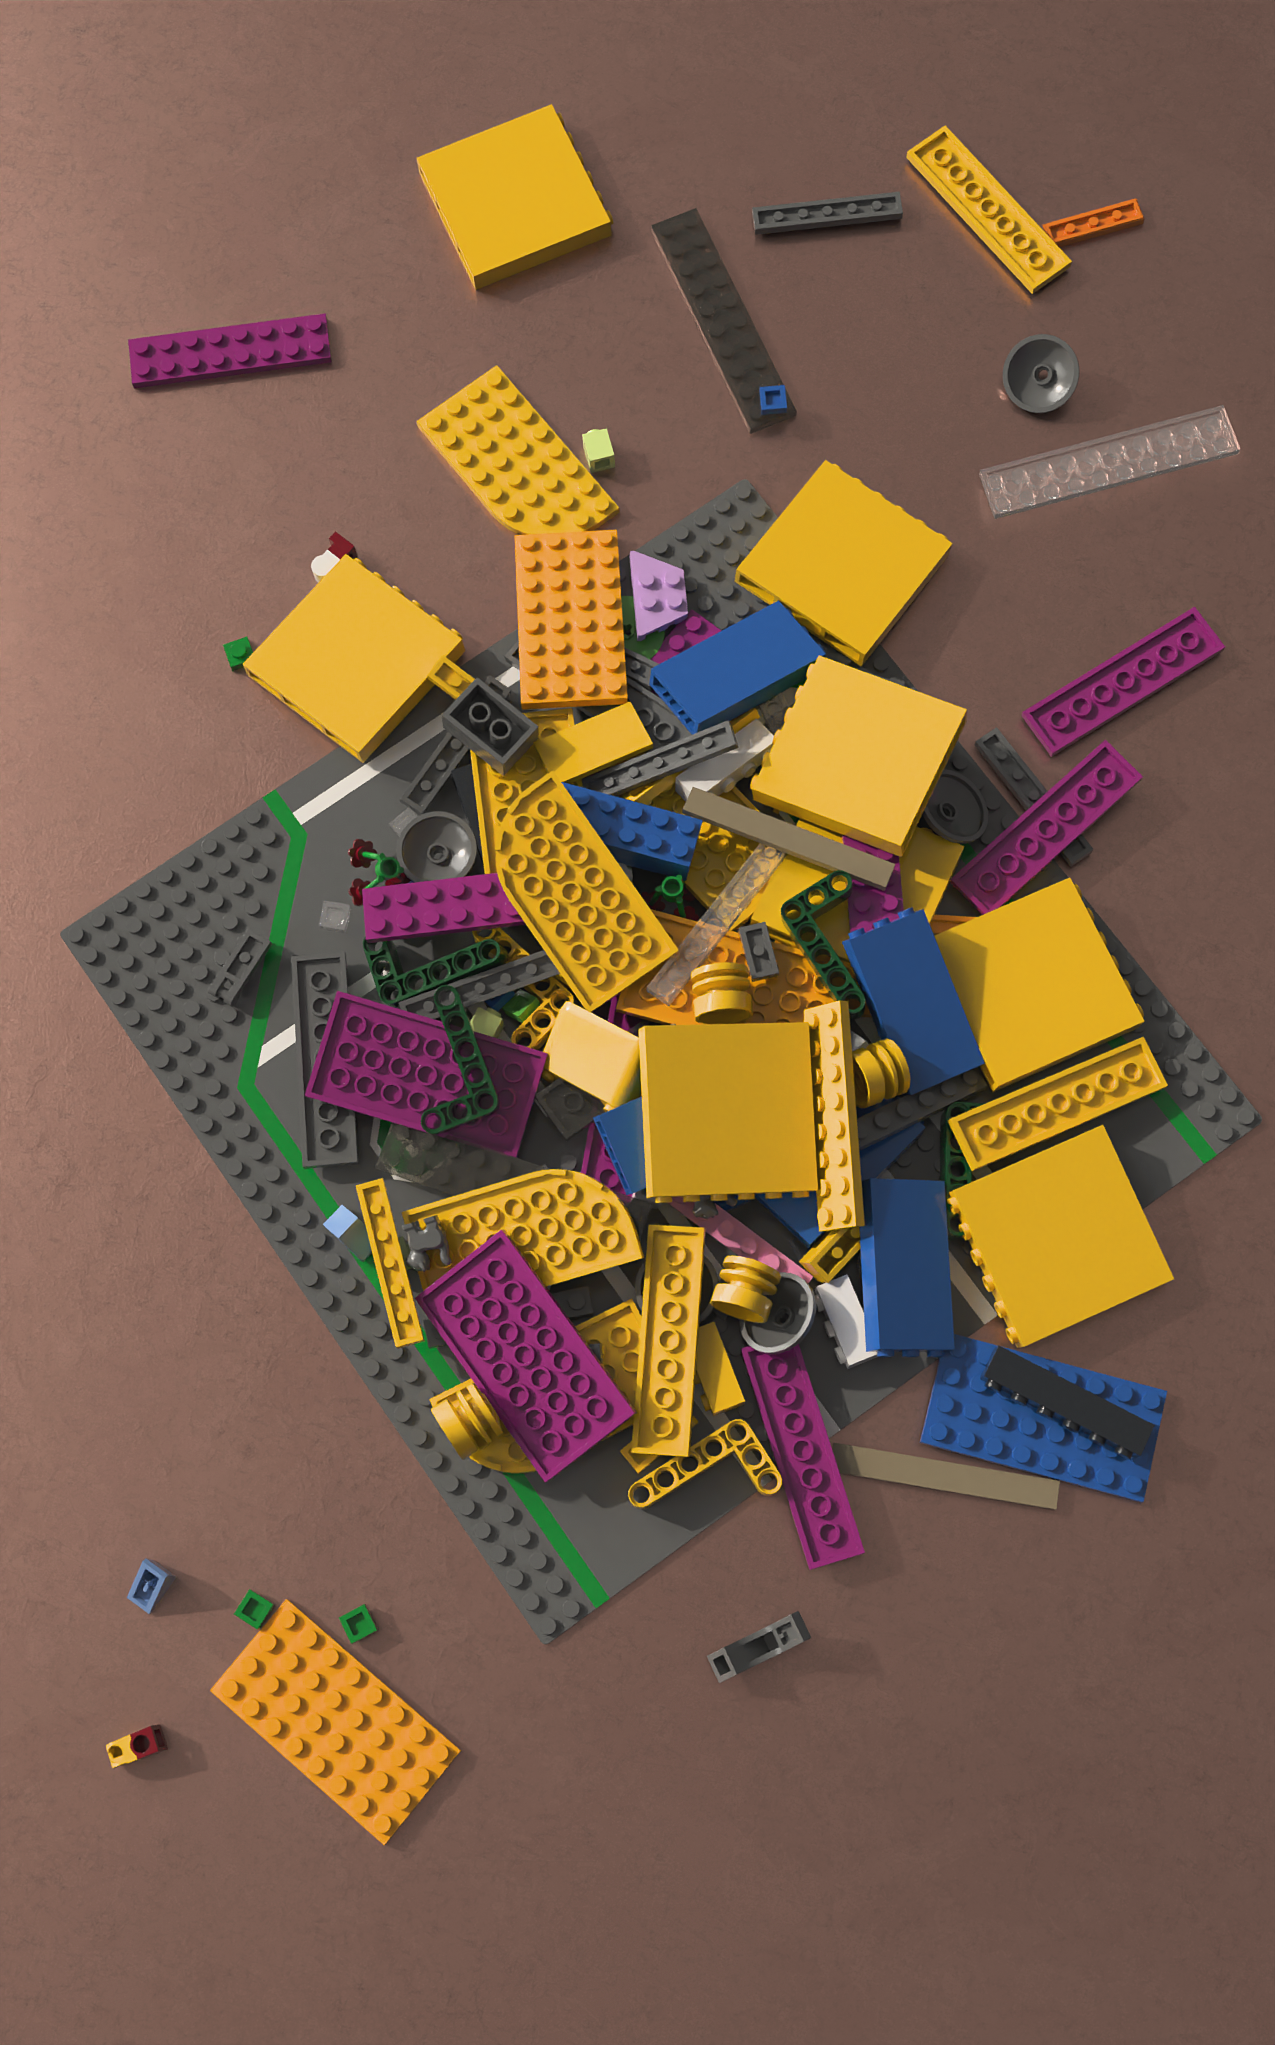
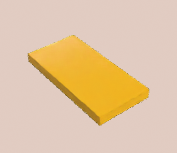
(594, 744)

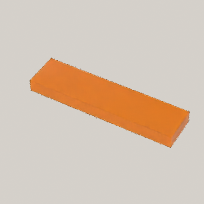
(1095, 223)

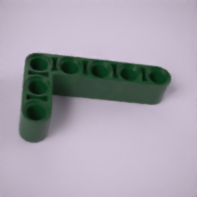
(820, 944)
(430, 972)
(466, 1065)
(952, 1156)

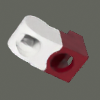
(324, 563)

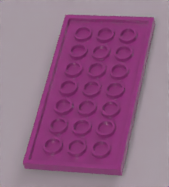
(403, 1065)
(525, 1355)

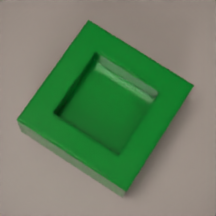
(238, 652)
(254, 1609)
(358, 1624)

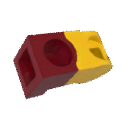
(136, 1746)

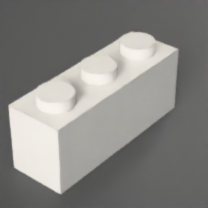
(844, 1320)

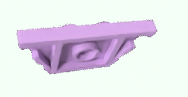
(657, 594)

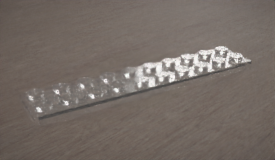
(1109, 462)

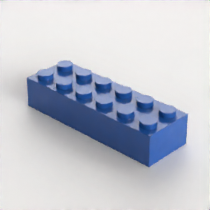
(639, 832)

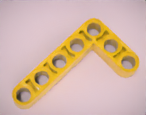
(547, 998)
(705, 1461)

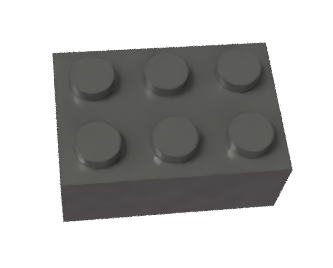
(490, 726)

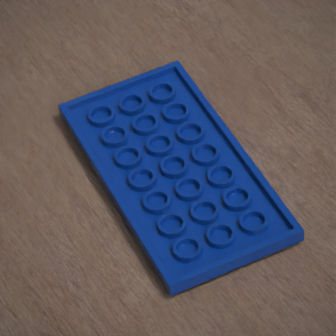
(993, 1428)

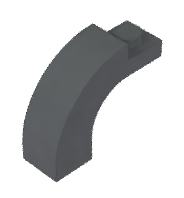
(759, 1647)

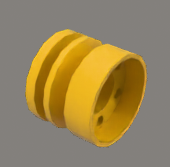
(721, 993)
(879, 1073)
(745, 1289)
(467, 1421)

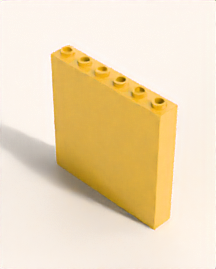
(515, 196)
(843, 562)
(353, 657)
(859, 755)
(924, 872)
(1037, 983)
(727, 1111)
(1059, 1237)

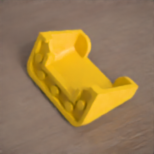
(593, 1056)

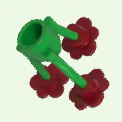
(385, 869)
(672, 890)

